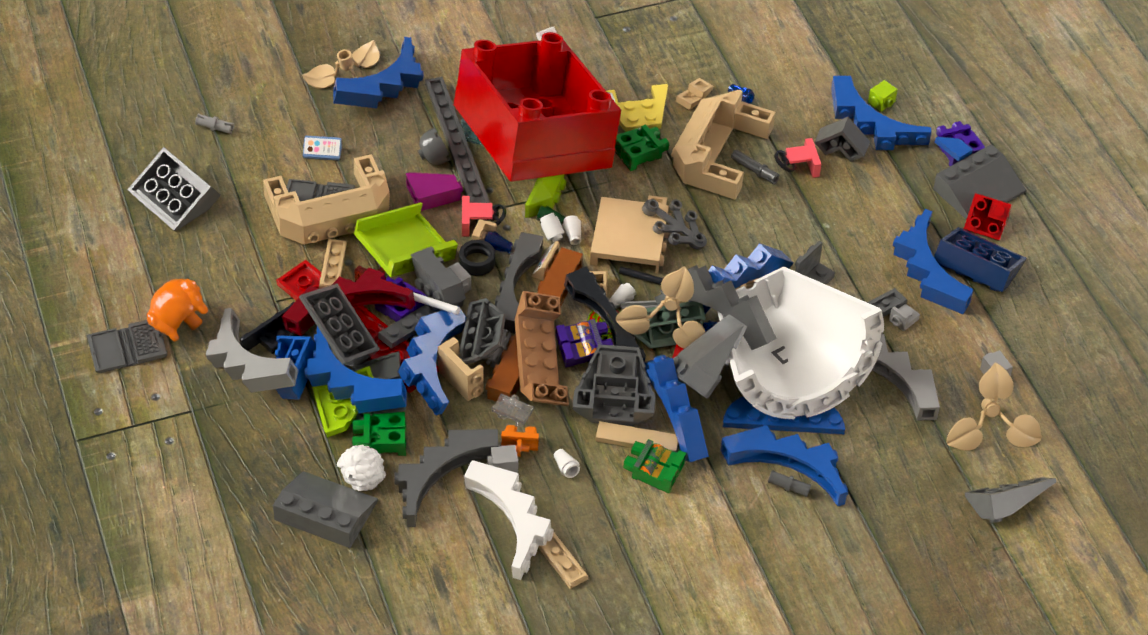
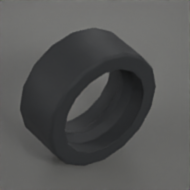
(477, 246)

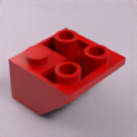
(988, 216)

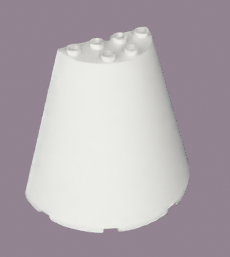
(827, 341)

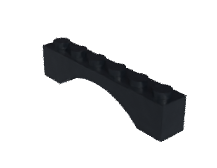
(584, 289)

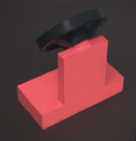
(800, 154)
(479, 211)

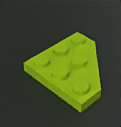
(336, 414)

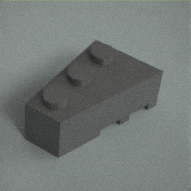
(435, 278)

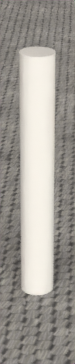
(436, 303)

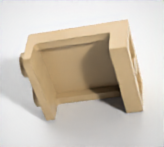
(465, 380)

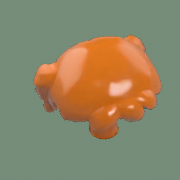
(176, 303)

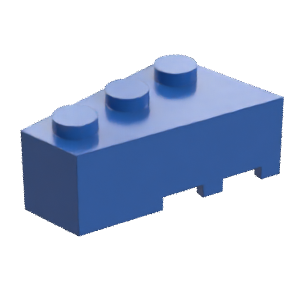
(299, 350)

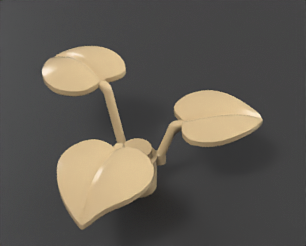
(323, 75)
(677, 287)
(993, 385)

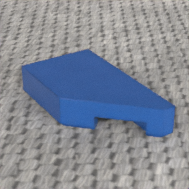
(954, 147)

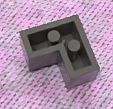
(843, 136)

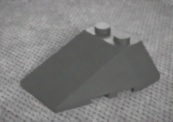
(705, 357)
(615, 387)

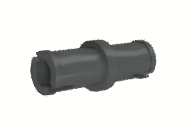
(789, 483)

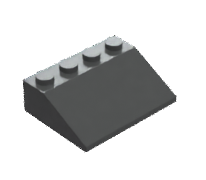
(980, 173)
(173, 190)
(340, 325)
(323, 508)

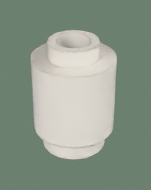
(552, 227)

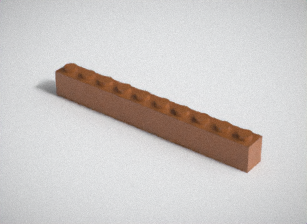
(506, 374)

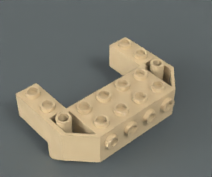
(706, 136)
(329, 214)

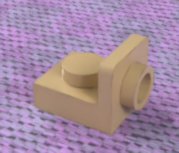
(482, 229)

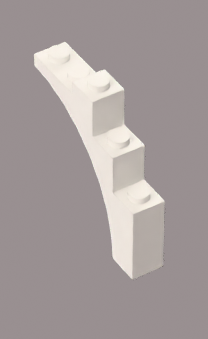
(520, 508)

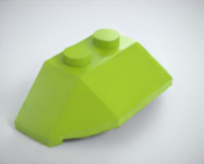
(545, 192)

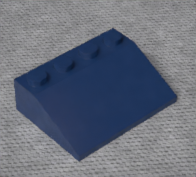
(978, 259)

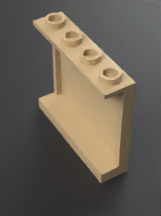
(627, 234)

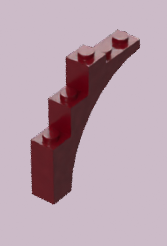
(368, 289)

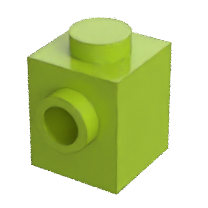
(882, 96)

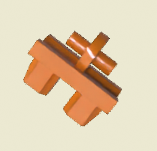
(523, 440)

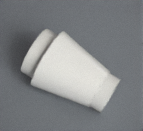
(572, 227)
(623, 294)
(567, 464)

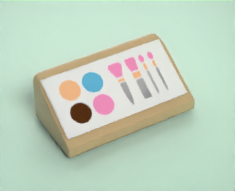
(546, 261)

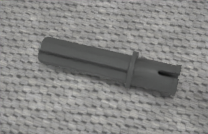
(761, 170)

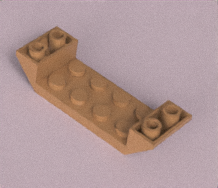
(538, 348)

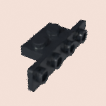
(267, 333)

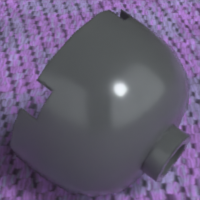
(433, 148)

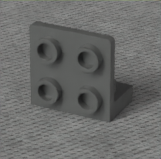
(810, 265)

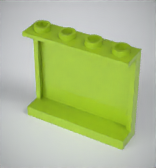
(397, 235)

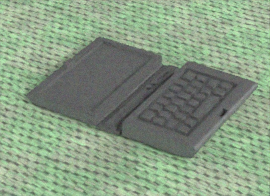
(306, 189)
(126, 346)
(382, 368)

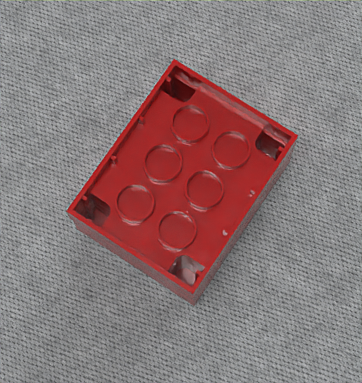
(536, 108)

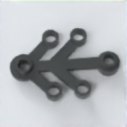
(692, 236)

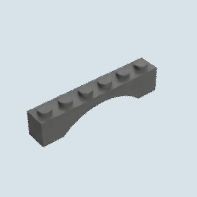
(527, 254)

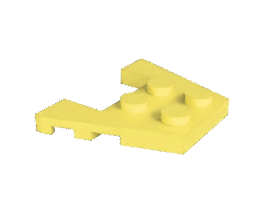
(643, 112)

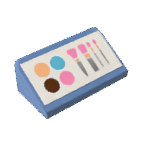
(322, 147)

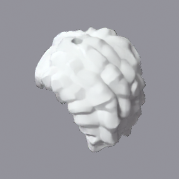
(362, 467)

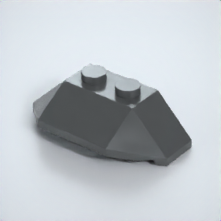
(481, 331)

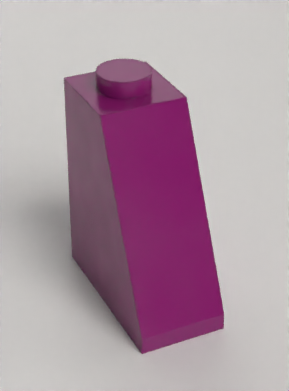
(433, 189)

